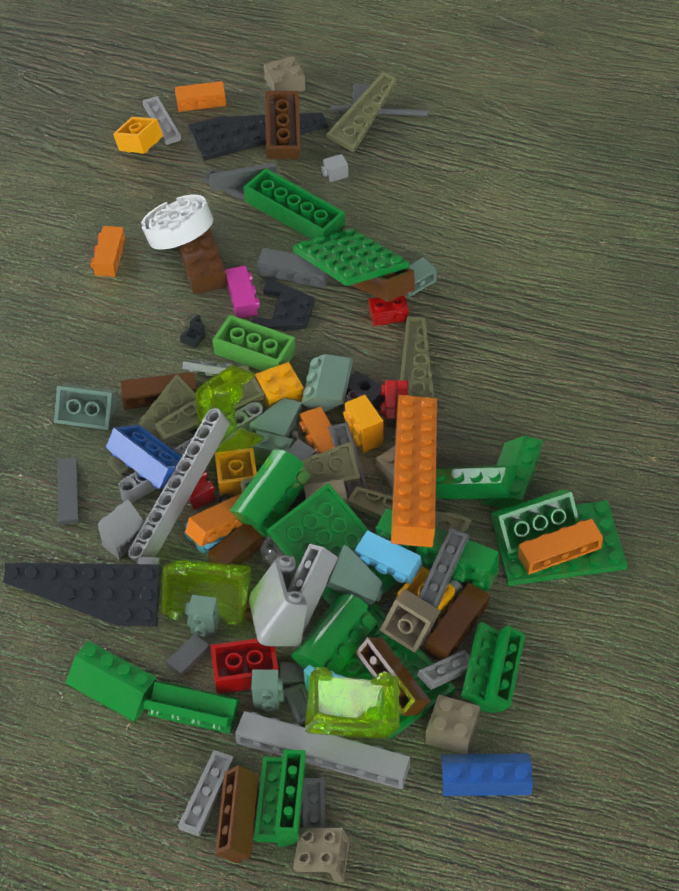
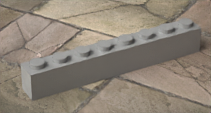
(324, 750)

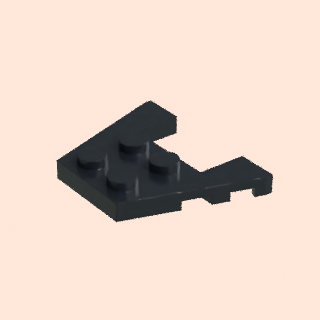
(292, 308)

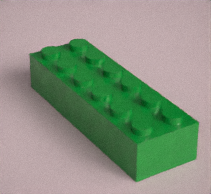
(293, 205)
(476, 565)

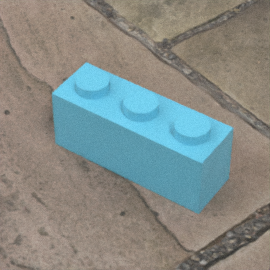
(388, 557)

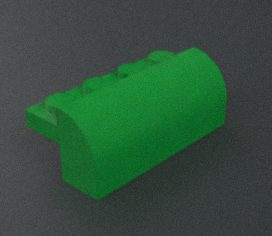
(271, 491)
(336, 635)
(493, 667)
(193, 706)
(281, 798)

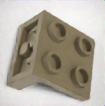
(322, 851)

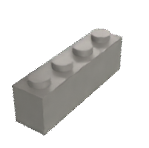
(313, 576)

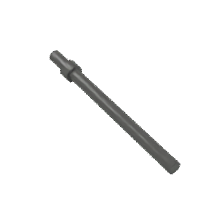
(388, 111)

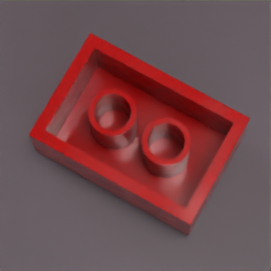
(235, 662)

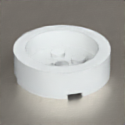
(177, 222)

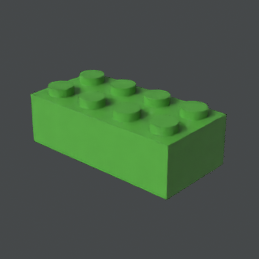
(253, 344)

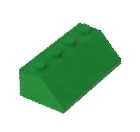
(524, 453)
(474, 482)
(534, 518)
(110, 681)

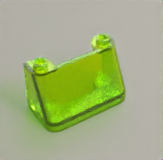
(218, 580)
(352, 705)

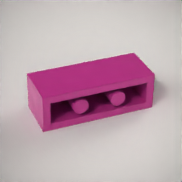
(242, 292)

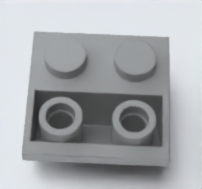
(120, 529)

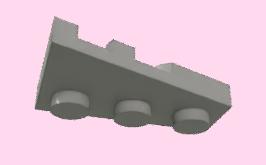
(206, 366)

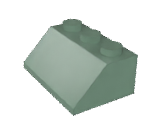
(327, 382)
(85, 406)

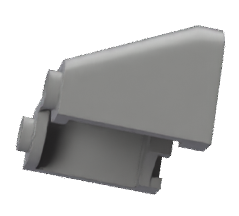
(275, 612)

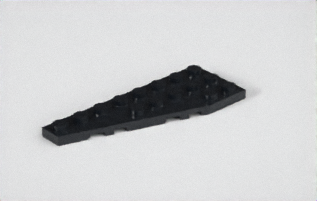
(237, 133)
(106, 591)

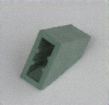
(278, 419)
(354, 578)

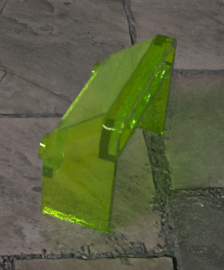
(222, 393)

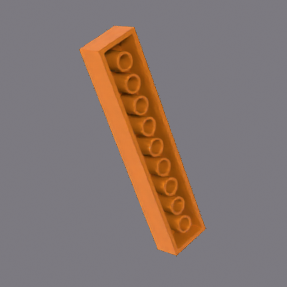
(415, 472)

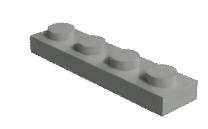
(156, 110)
(205, 793)

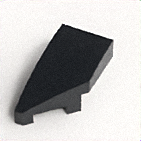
(195, 333)

